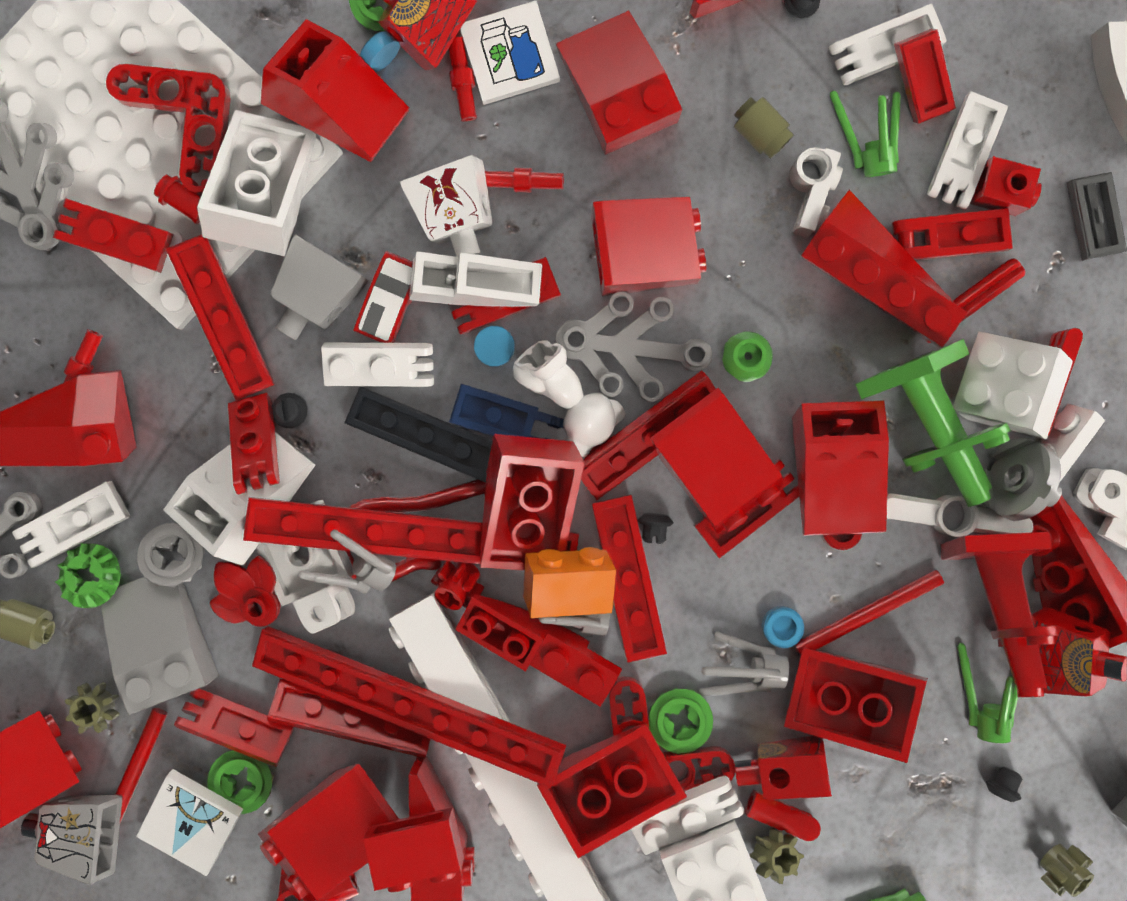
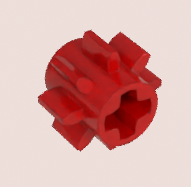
(456, 584)

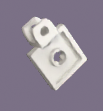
(1107, 499)
(308, 594)

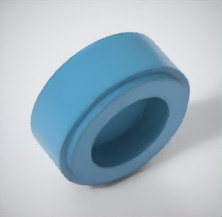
(380, 50)
(494, 346)
(782, 627)

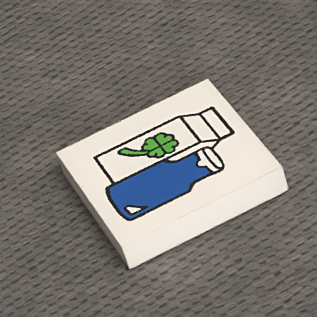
(509, 52)

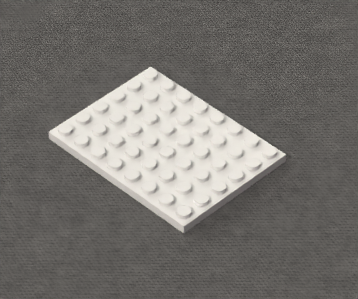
(57, 75)

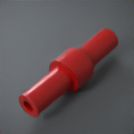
(462, 80)
(524, 180)
(82, 361)

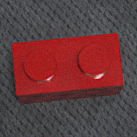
(414, 850)

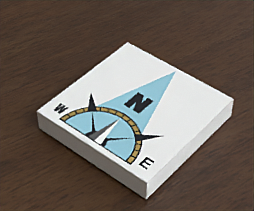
(189, 822)

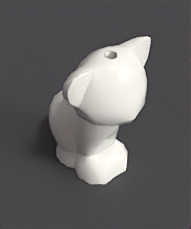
(589, 416)

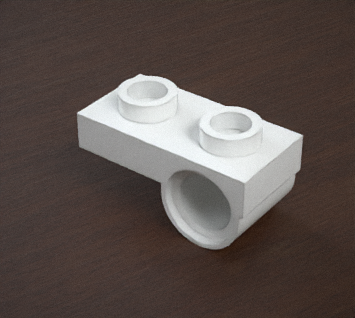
(812, 210)

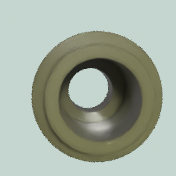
(762, 126)
(25, 624)

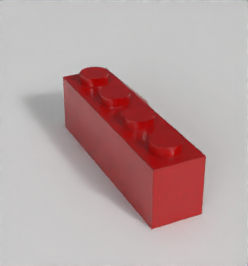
(875, 266)

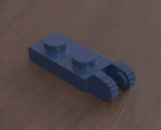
(497, 414)

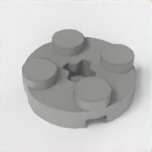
(1039, 485)

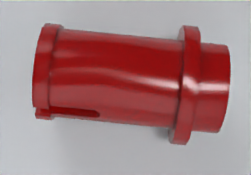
(173, 193)

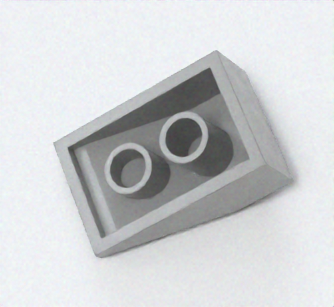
(155, 644)

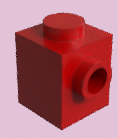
(1007, 186)

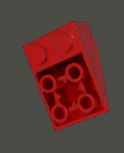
(331, 91)
(842, 467)

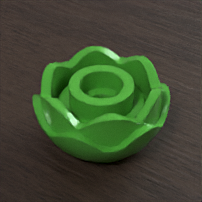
(734, 356)

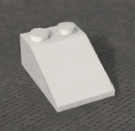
(257, 183)

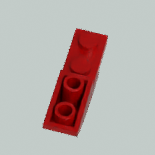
(546, 647)

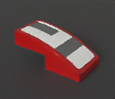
(386, 299)

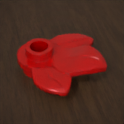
(242, 588)

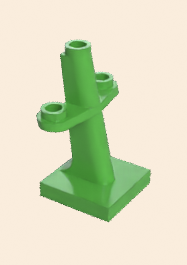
(925, 391)

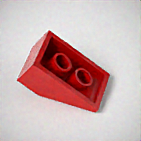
(619, 82)
(528, 498)
(856, 703)
(611, 788)
(426, 796)

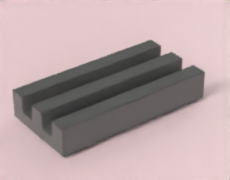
(1081, 217)

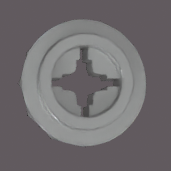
(166, 538)

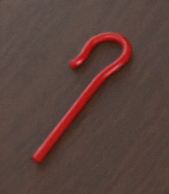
(418, 504)

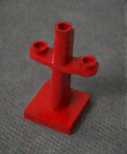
(1000, 568)

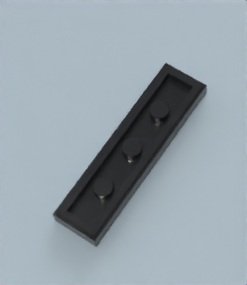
(420, 433)

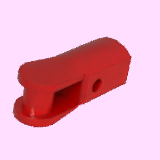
(782, 816)

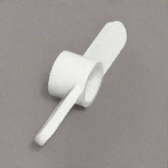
(930, 513)

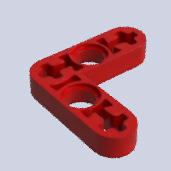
(187, 101)
(703, 754)

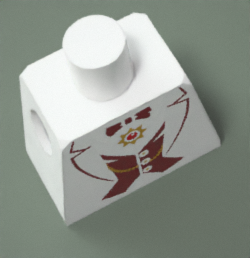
(452, 203)

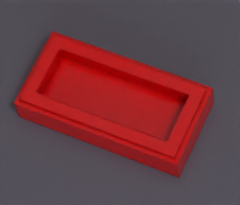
(925, 75)

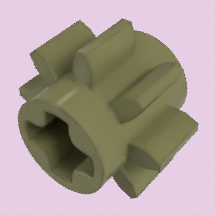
(80, 712)
(776, 855)
(1066, 870)

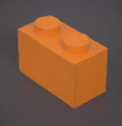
(569, 583)

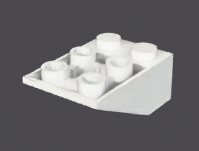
(214, 511)

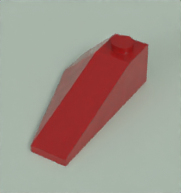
(70, 424)
(1078, 573)

